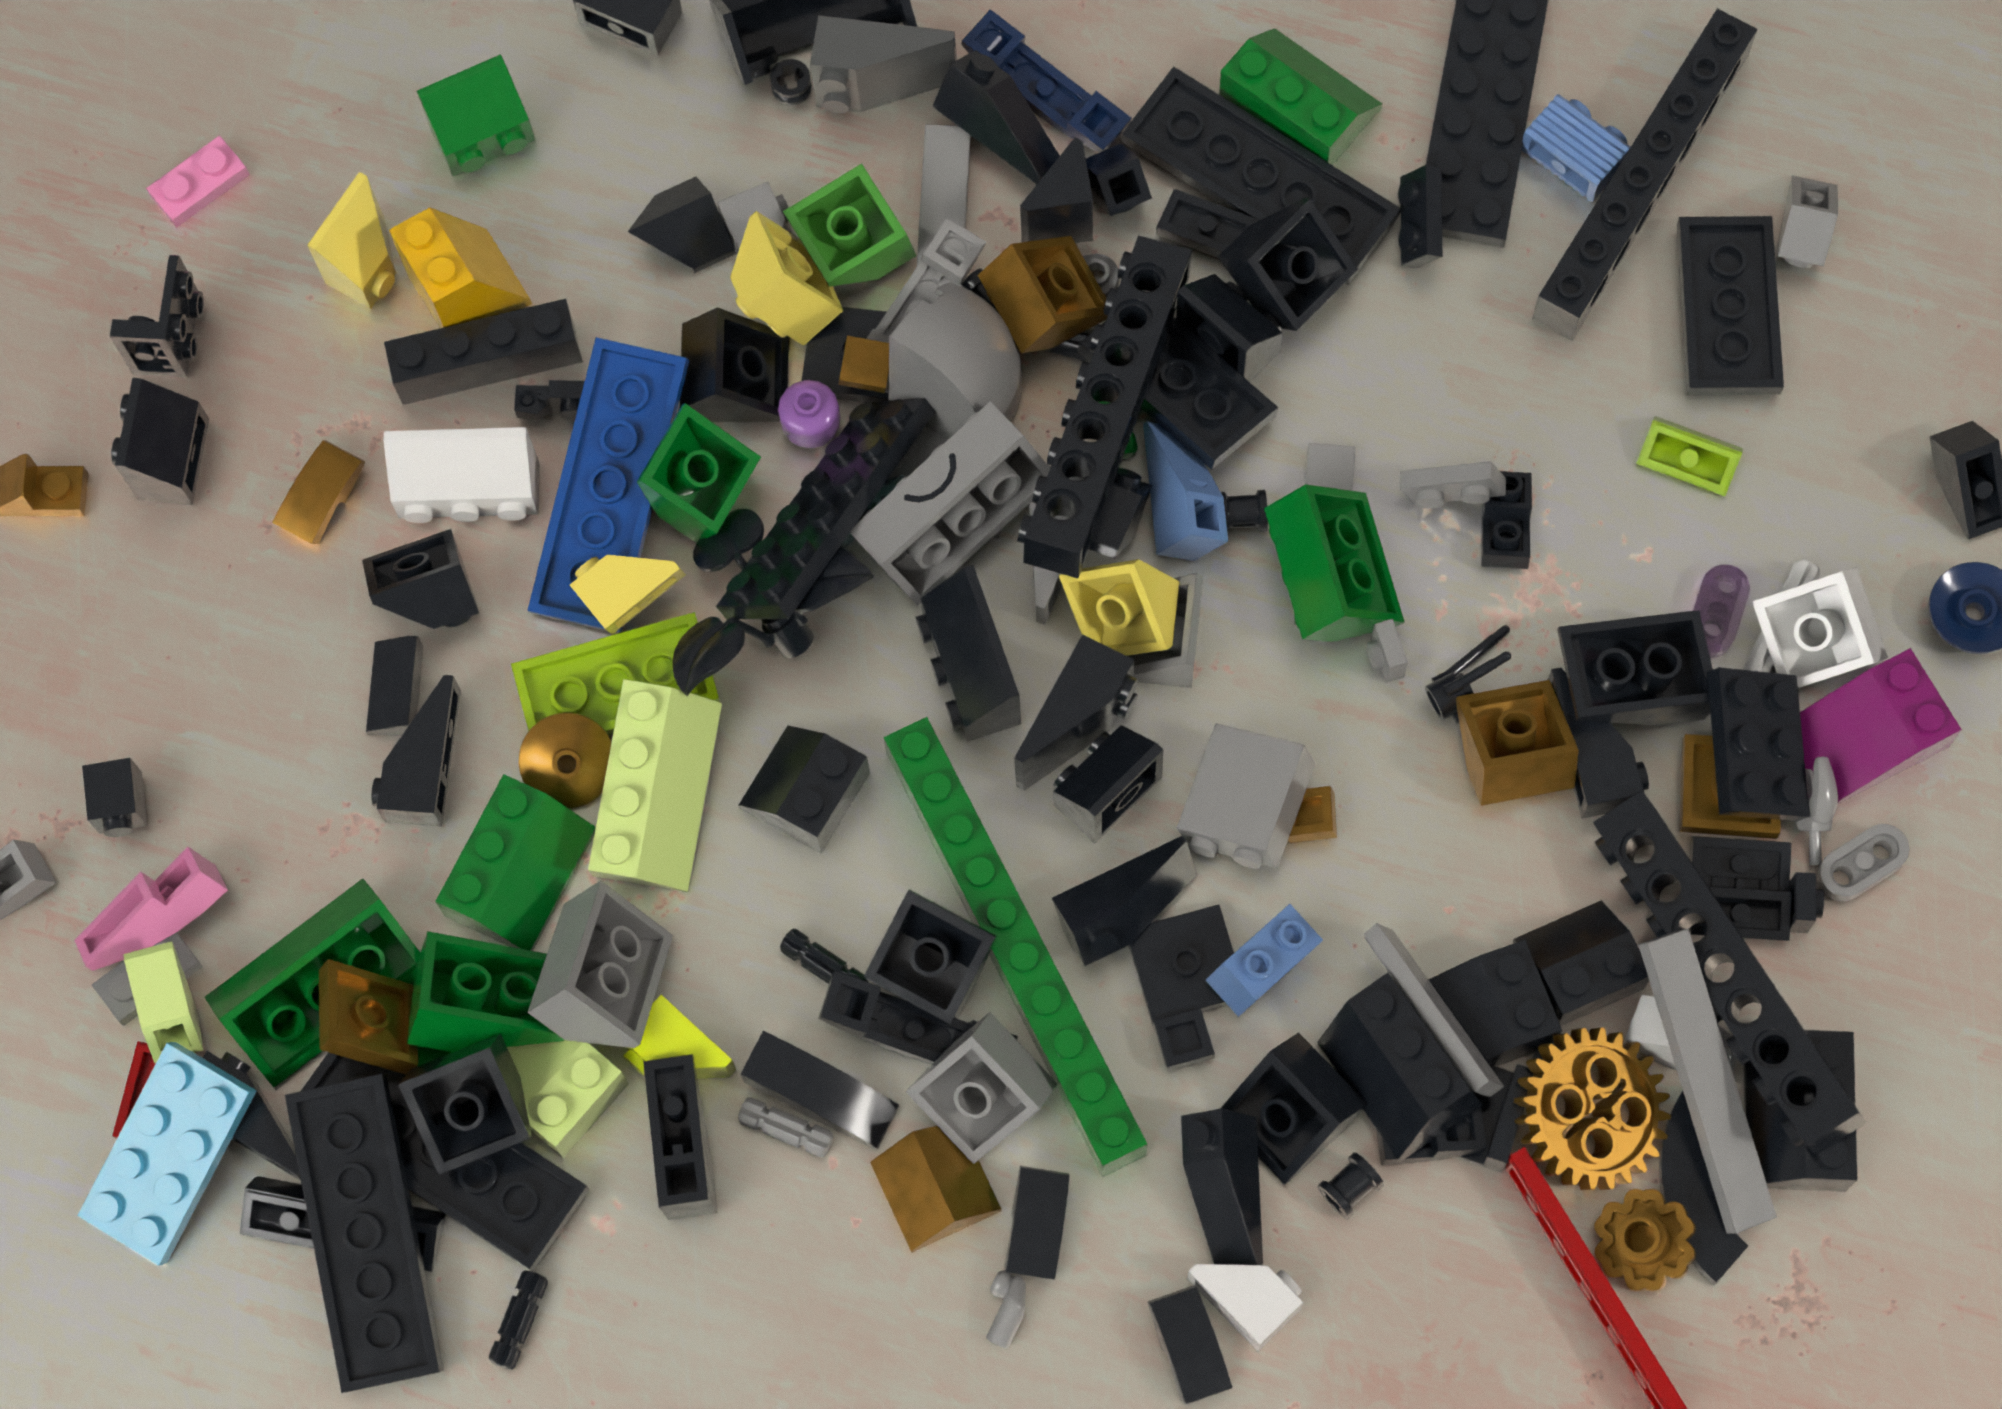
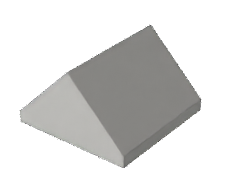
(1176, 664)

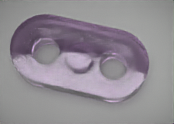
(1722, 607)

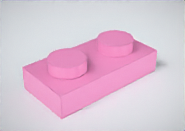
(198, 181)

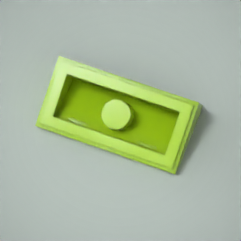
(1690, 456)

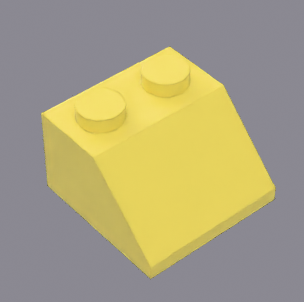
(781, 282)

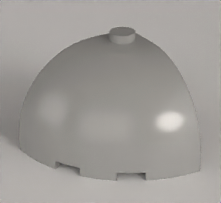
(955, 358)

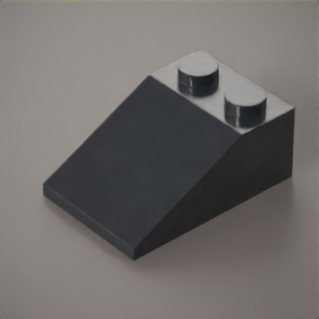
(1638, 669)
(1082, 705)
(1500, 1003)

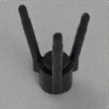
(1453, 683)

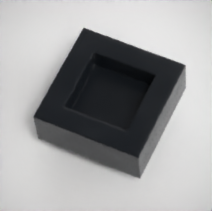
(1806, 902)
(1183, 1039)

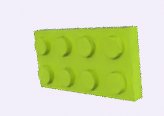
(591, 674)

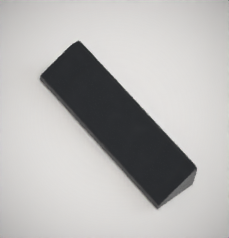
(279, 1213)

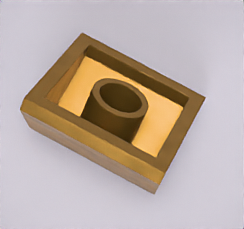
(933, 1187)

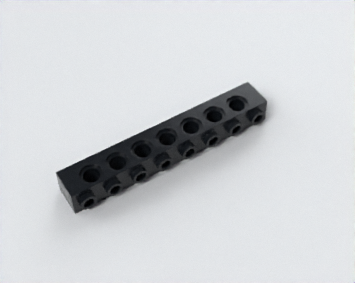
(1644, 174)
(1065, 543)
(1832, 1111)

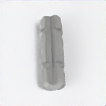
(785, 1127)

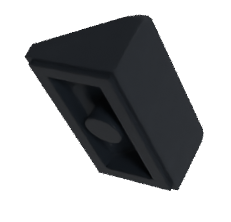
(394, 685)

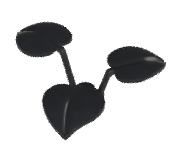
(713, 645)

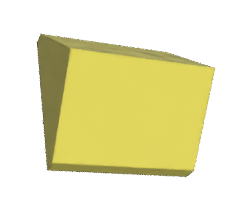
(1124, 606)

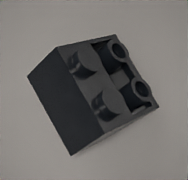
(160, 443)

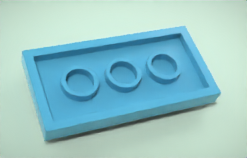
(166, 1153)

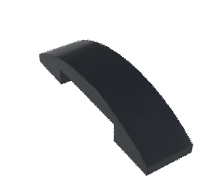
(888, 1020)

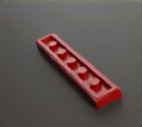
(1592, 1282)

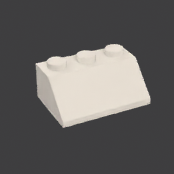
(462, 473)

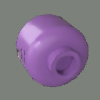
(809, 414)

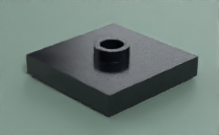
(826, 352)
(1177, 958)

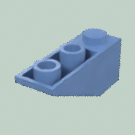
(1184, 498)

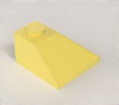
(355, 246)

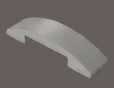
(944, 261)

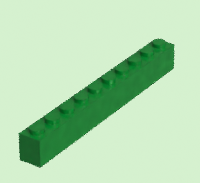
(1018, 948)

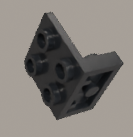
(165, 345)

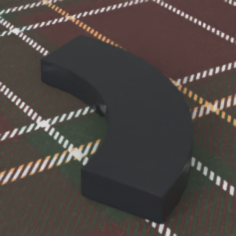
(1687, 1181)

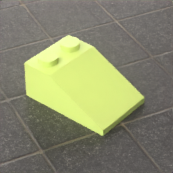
(565, 1089)

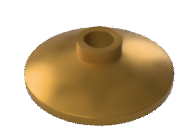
(560, 736)

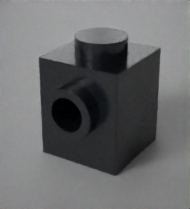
(1117, 180)
(114, 797)

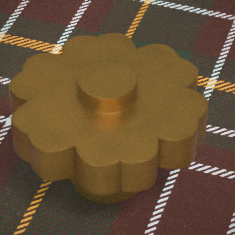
(1645, 1240)

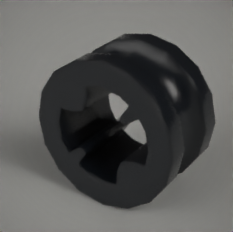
(788, 68)

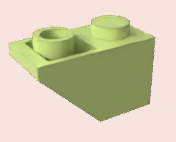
(163, 999)

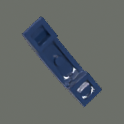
(1046, 88)

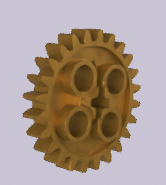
(1617, 1143)

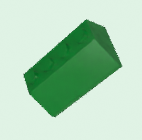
(275, 998)

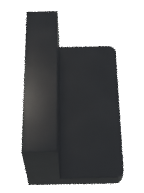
(1499, 1118)

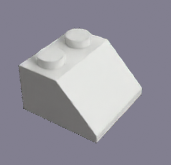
(1821, 628)

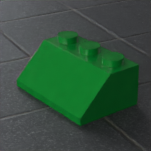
(1297, 94)
(1332, 563)
(515, 865)

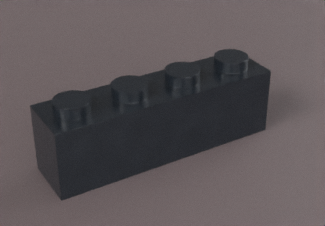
(483, 351)

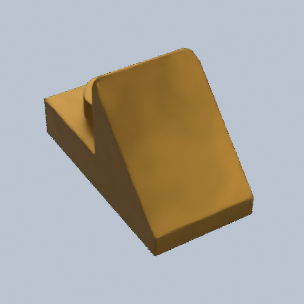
(41, 489)

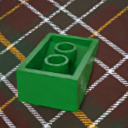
(474, 992)

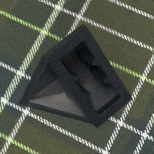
(685, 226)

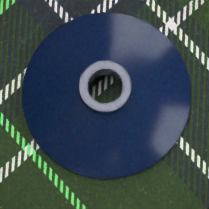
(1964, 587)

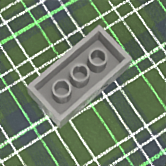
(952, 503)

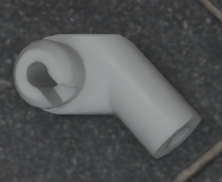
(1012, 1309)

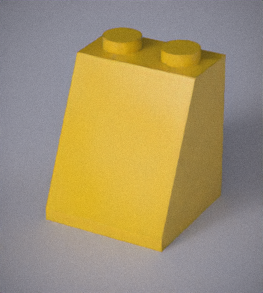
(456, 268)

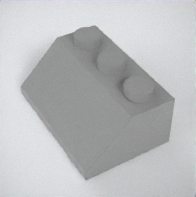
(601, 970)

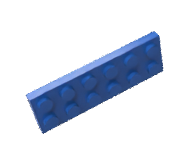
(598, 504)

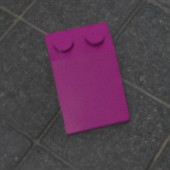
(1878, 725)

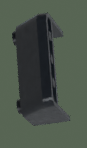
(767, 28)

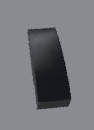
(819, 1090)

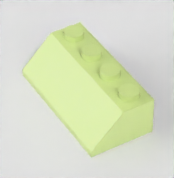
(655, 786)

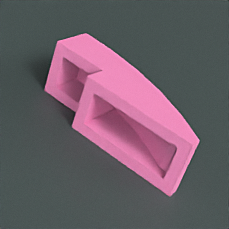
(151, 910)

